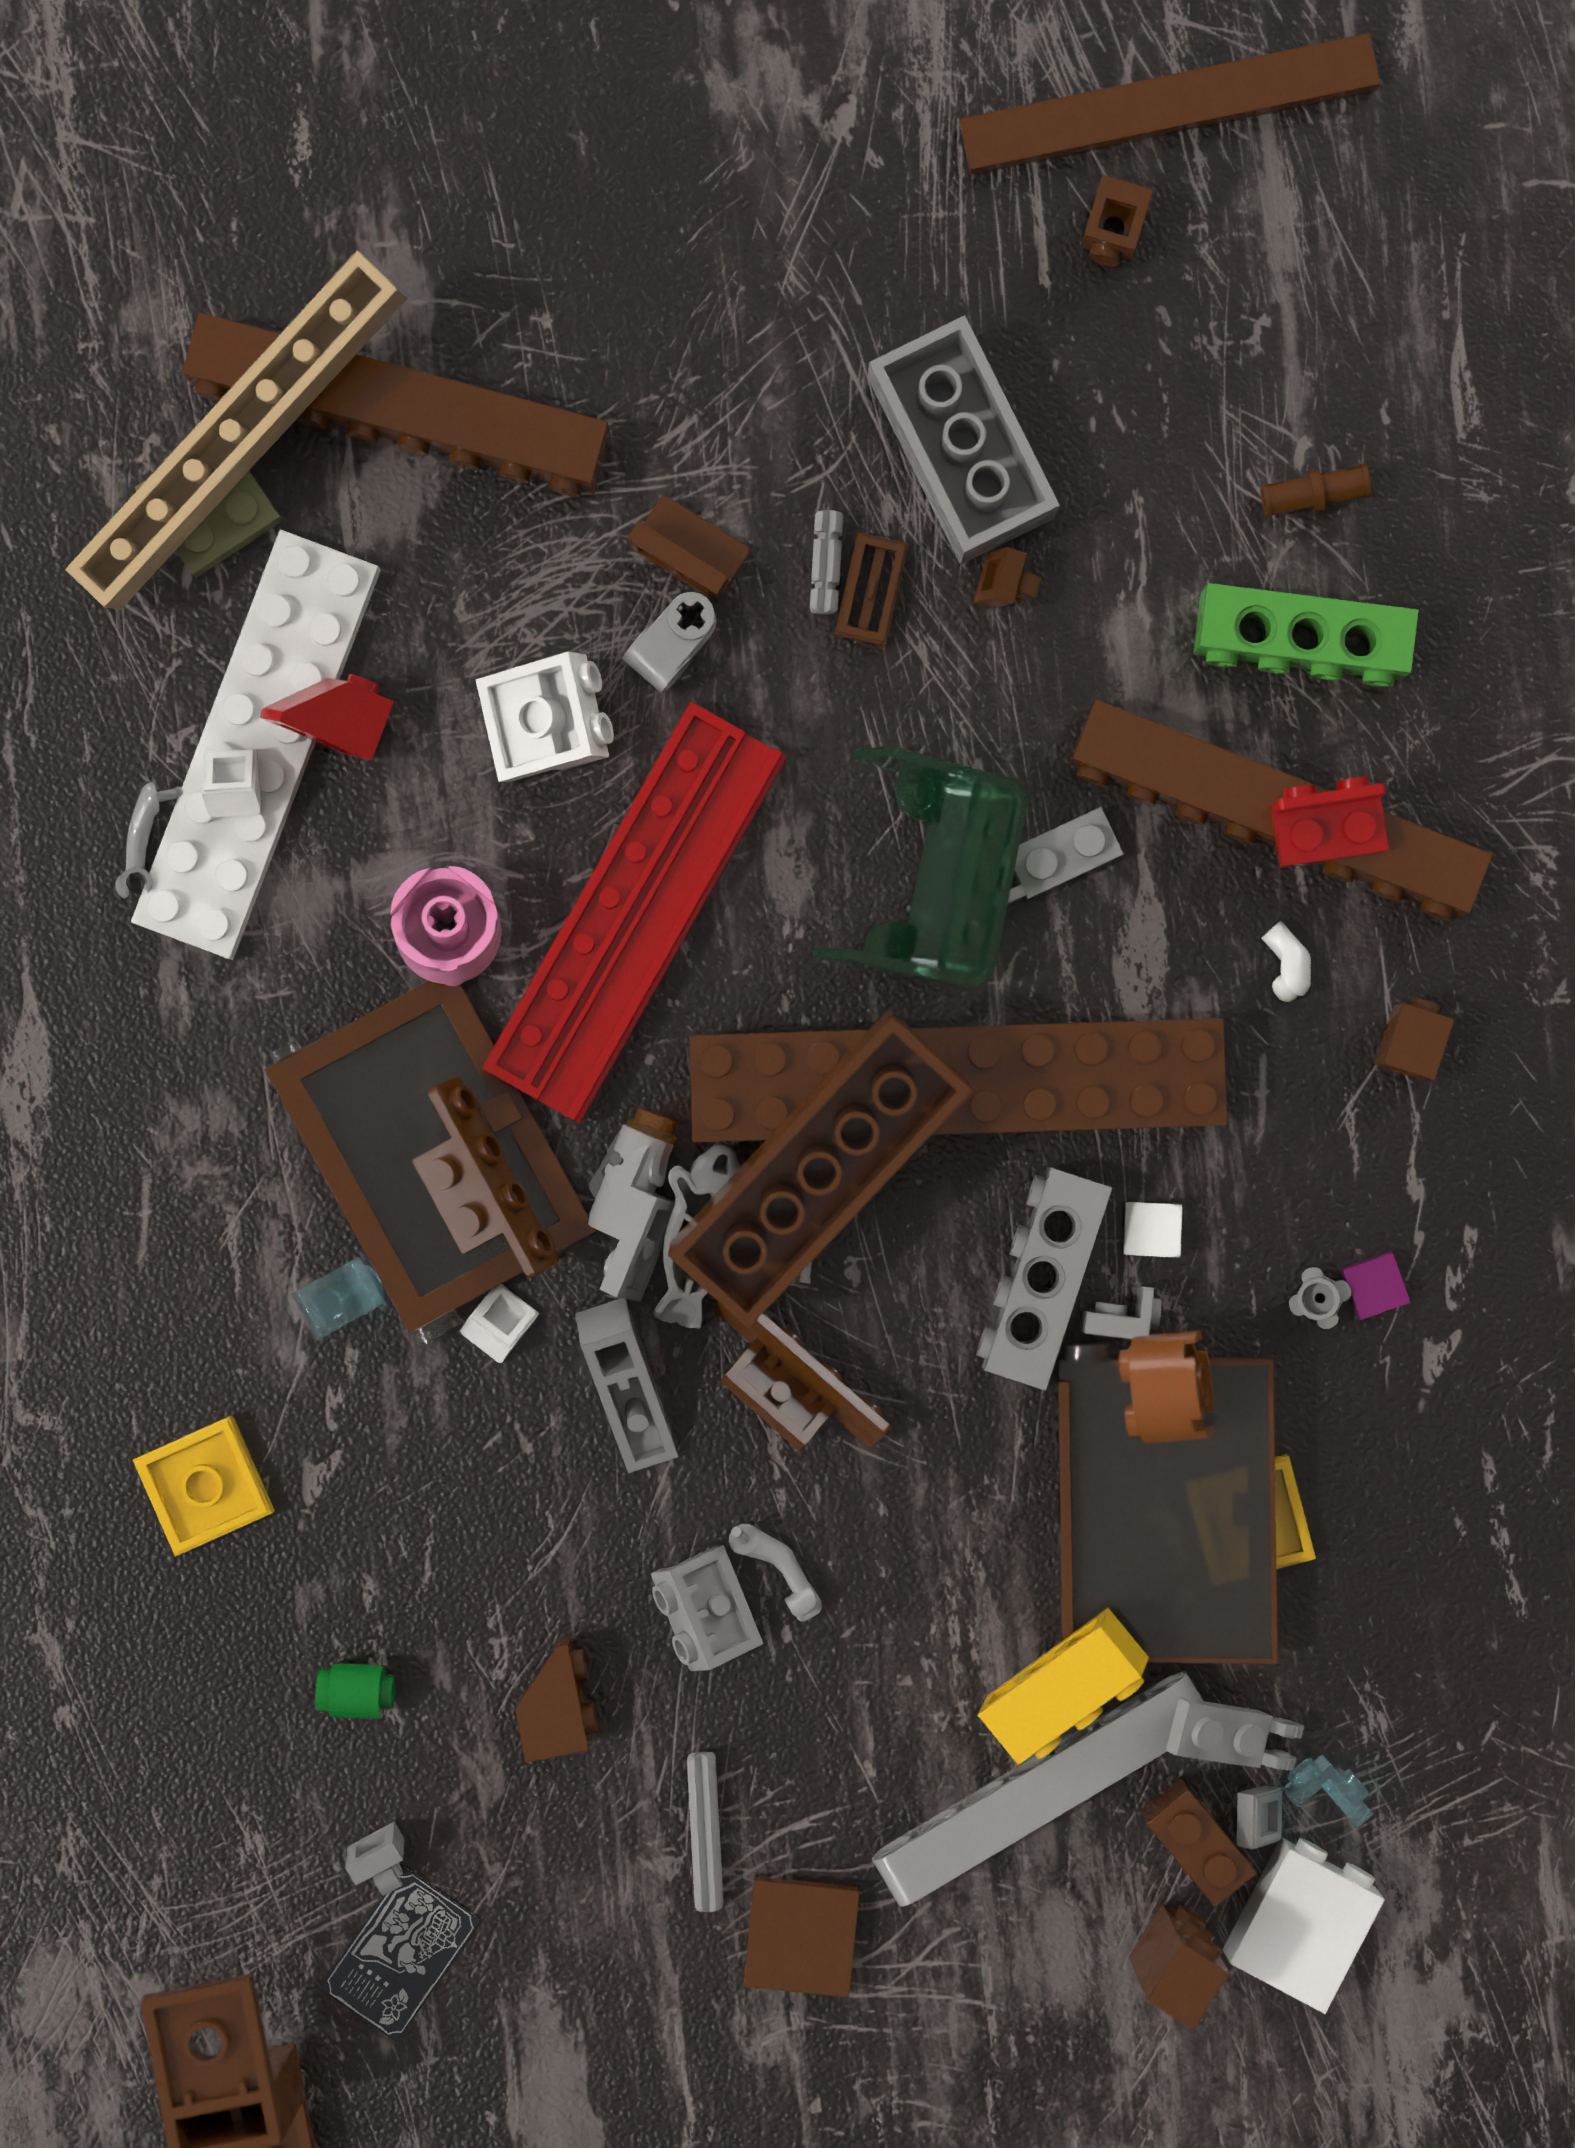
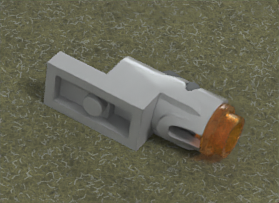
(628, 1202)

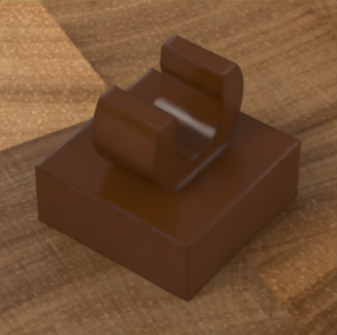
(1004, 579)

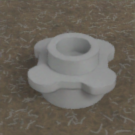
(1334, 1292)

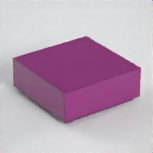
(1375, 1285)

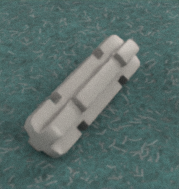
(826, 562)

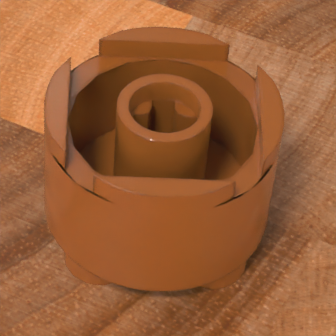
(1168, 1387)

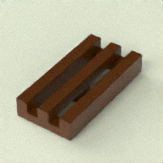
(862, 633)

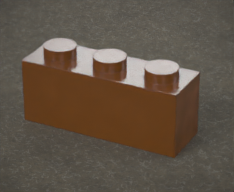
(1179, 1964)

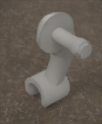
(138, 835)
(754, 1543)

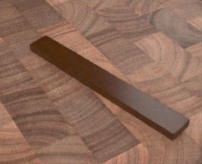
(1169, 103)

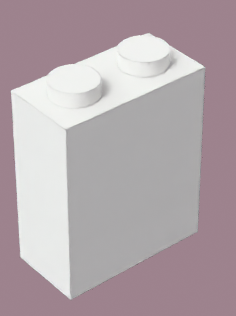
(1304, 1923)

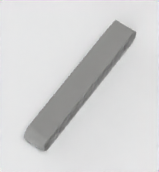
(1033, 1793)

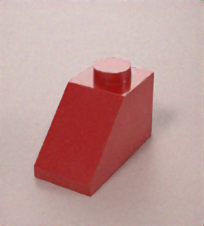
(335, 714)

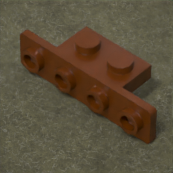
(476, 1185)
(793, 1388)

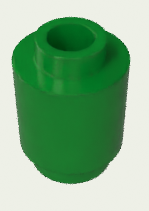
(355, 1691)

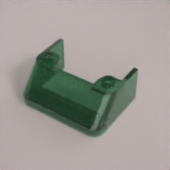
(961, 874)

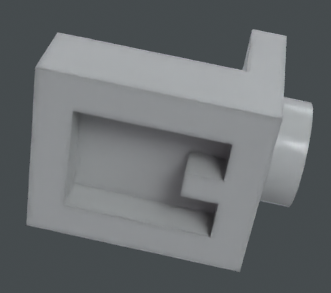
(1113, 1319)

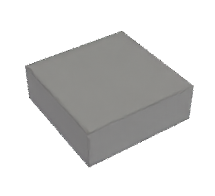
(1259, 1816)

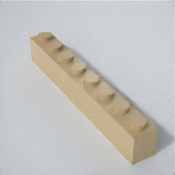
(236, 432)

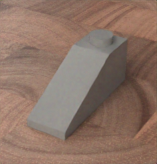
(625, 1384)

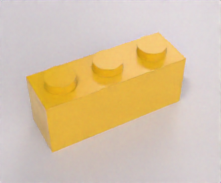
(1065, 1688)

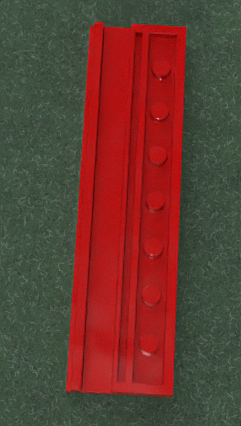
(635, 912)

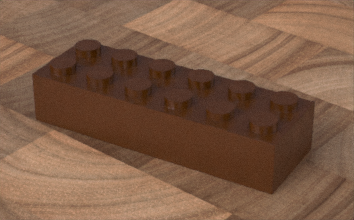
(819, 1168)

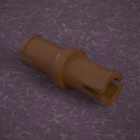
(1315, 490)

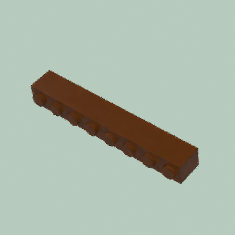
(419, 411)
(1238, 794)

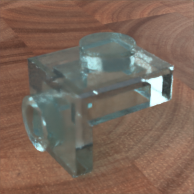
(339, 1297)
(1343, 1789)

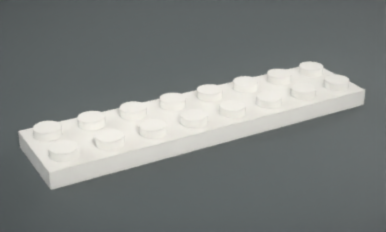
(290, 640)

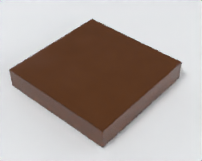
(801, 1936)

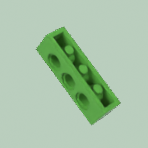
(1387, 629)

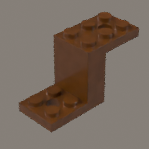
(228, 2098)

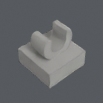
(377, 1858)

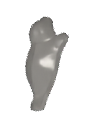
(692, 1191)

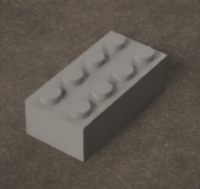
(962, 440)

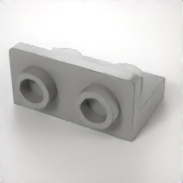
(705, 1610)

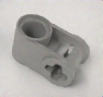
(665, 648)

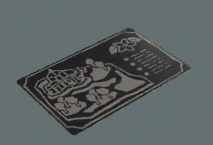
(400, 1955)

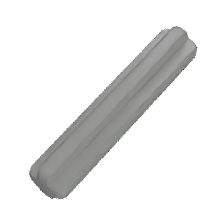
(705, 1831)

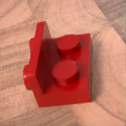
(1329, 824)

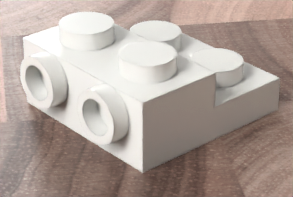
(544, 716)

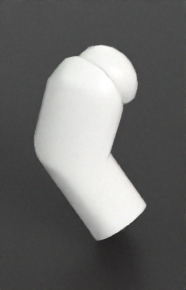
(1295, 963)

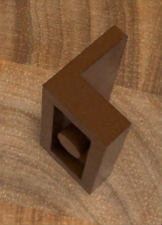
(688, 548)

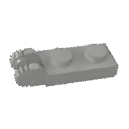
(1064, 854)
(1229, 1734)

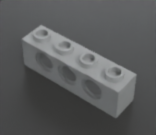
(1034, 1359)

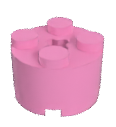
(444, 896)

